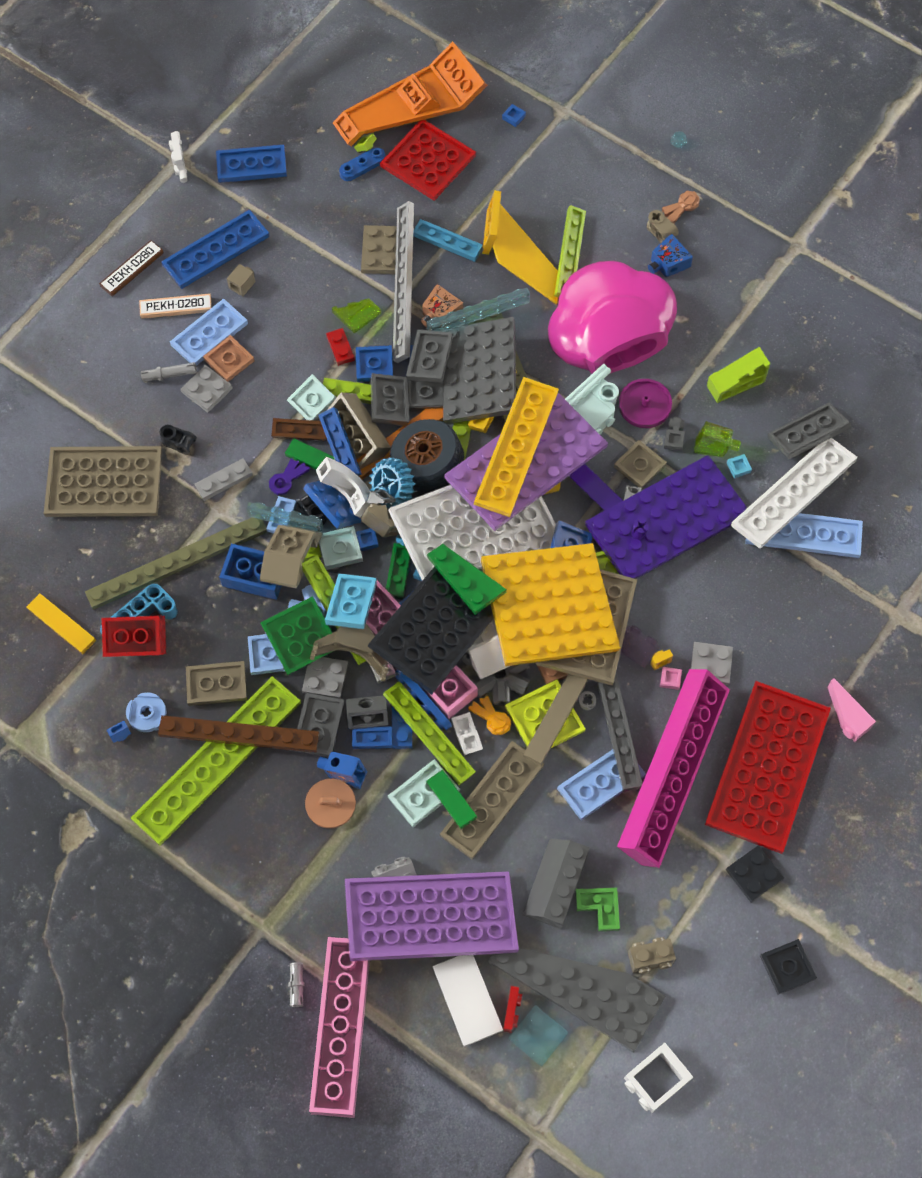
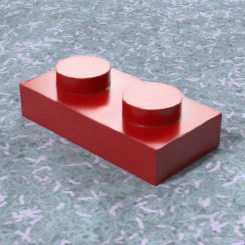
(340, 346)
(511, 1019)

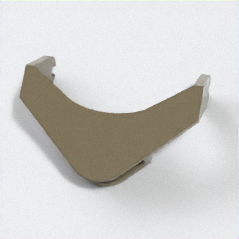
(354, 641)

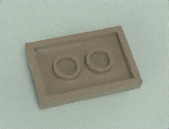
(379, 250)
(216, 683)

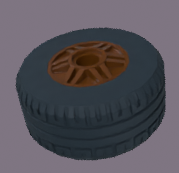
(430, 451)

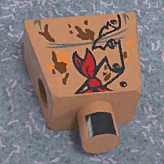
(439, 304)

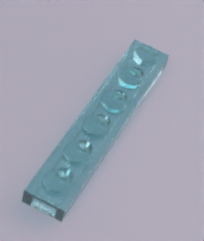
(479, 311)

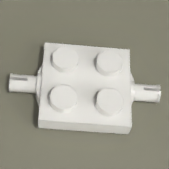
(177, 156)

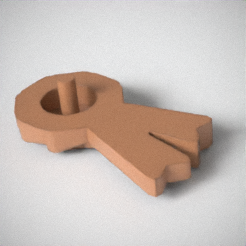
(687, 202)

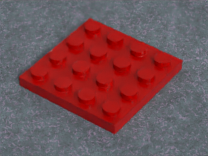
(428, 159)

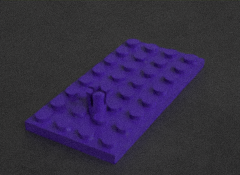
(666, 518)

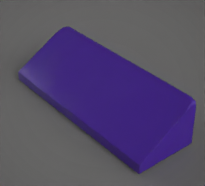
(595, 487)

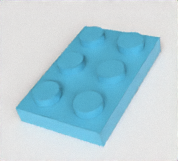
(351, 601)

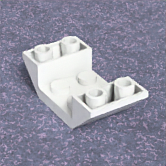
(487, 653)

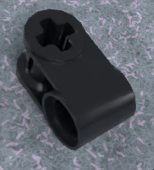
(180, 440)
(309, 507)

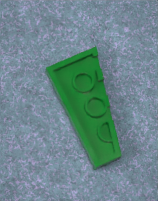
(468, 581)

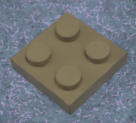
(640, 464)

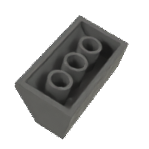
(556, 882)

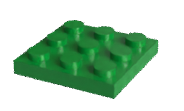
(294, 634)

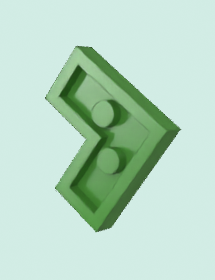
(604, 902)

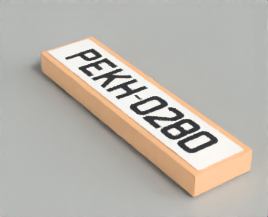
(175, 306)

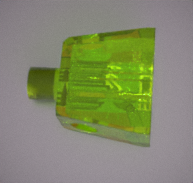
(715, 440)

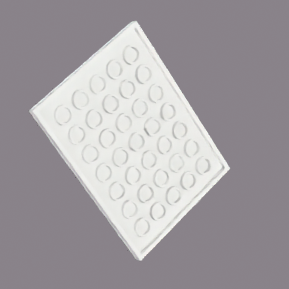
(451, 521)

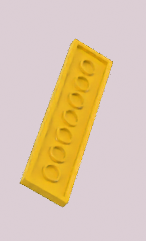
(516, 447)

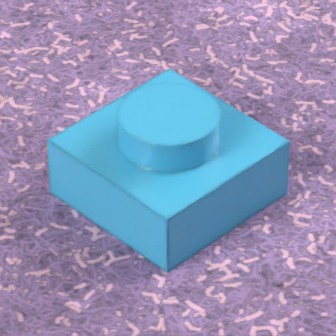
(739, 466)

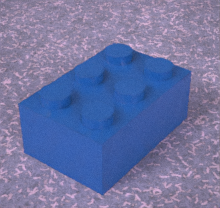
(243, 571)

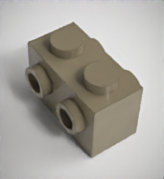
(652, 955)

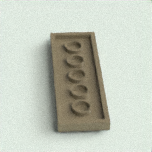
(493, 799)

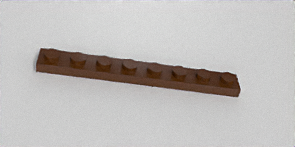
(238, 734)

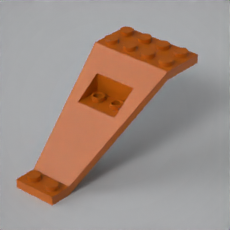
(436, 90)

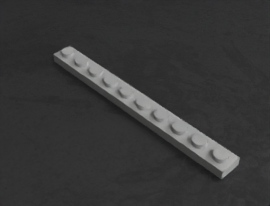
(403, 282)

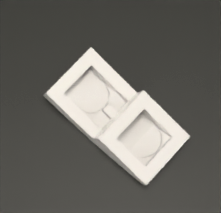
(466, 733)

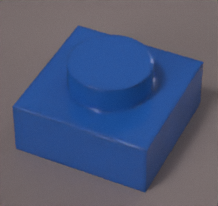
(514, 115)
(367, 539)
(119, 732)

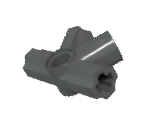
(502, 686)

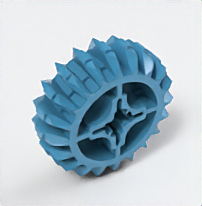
(394, 478)

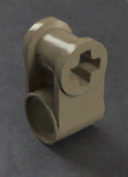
(661, 226)

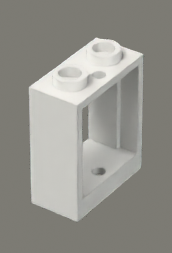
(675, 1065)

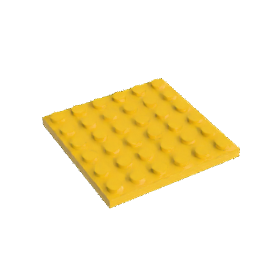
(551, 604)

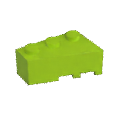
(739, 376)

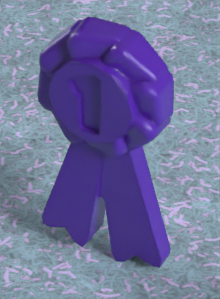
(281, 483)

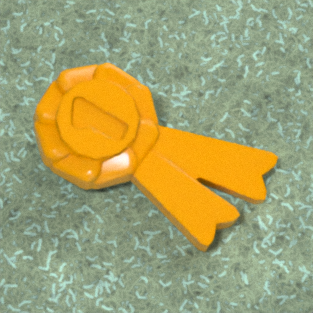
(497, 722)

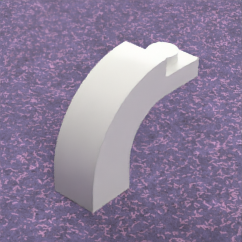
(347, 482)

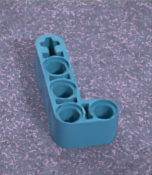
(150, 604)

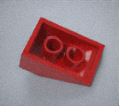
(133, 636)

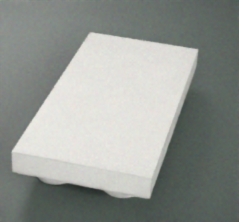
(467, 999)

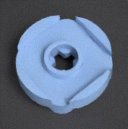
(139, 704)

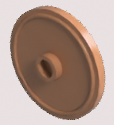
(330, 803)

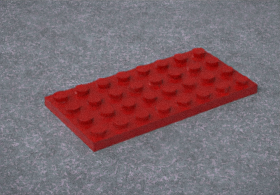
(768, 767)

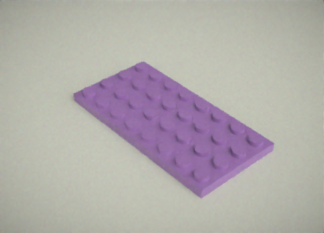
(562, 449)
(430, 916)

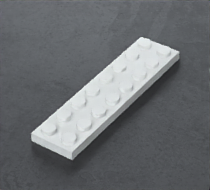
(793, 492)

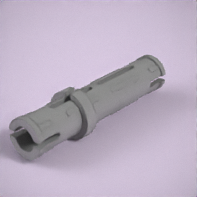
(167, 372)

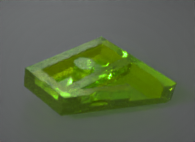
(357, 314)

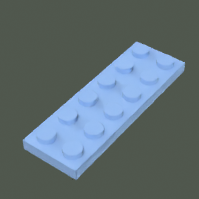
(820, 535)

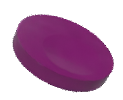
(645, 403)

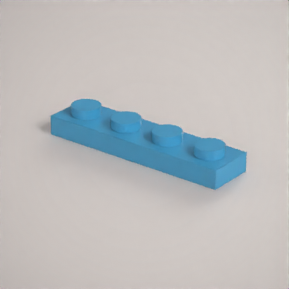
(447, 240)

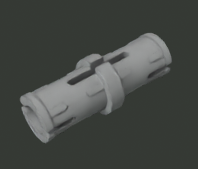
(296, 984)

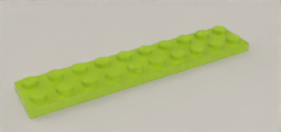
(211, 765)

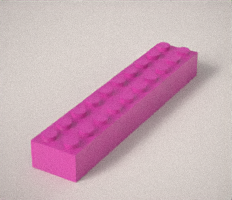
(673, 768)

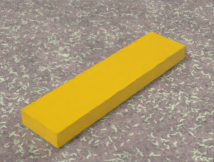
(61, 624)

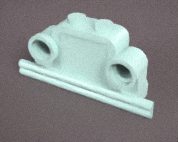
(596, 399)

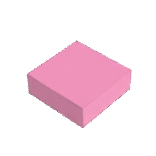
(671, 678)

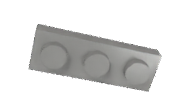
(223, 479)

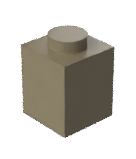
(241, 279)

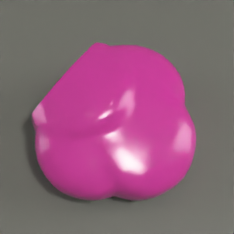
(611, 317)

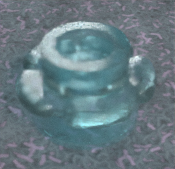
(678, 139)

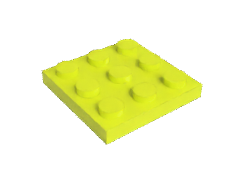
(531, 708)

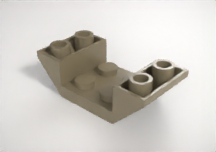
(377, 519)
(286, 554)

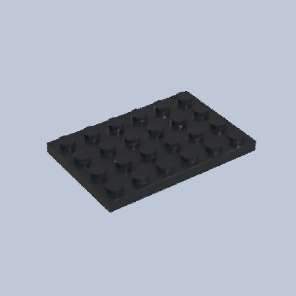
(430, 632)

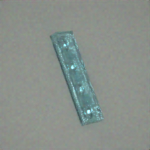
(279, 516)

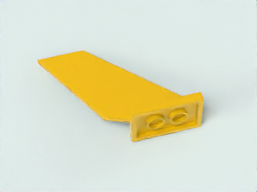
(516, 250)

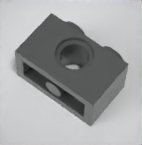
(367, 712)

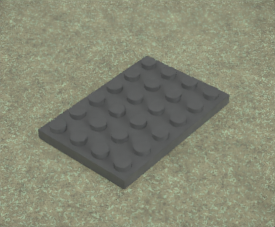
(480, 371)

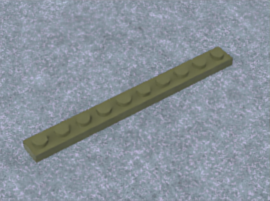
(175, 562)

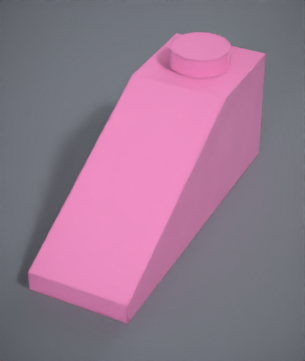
(850, 713)

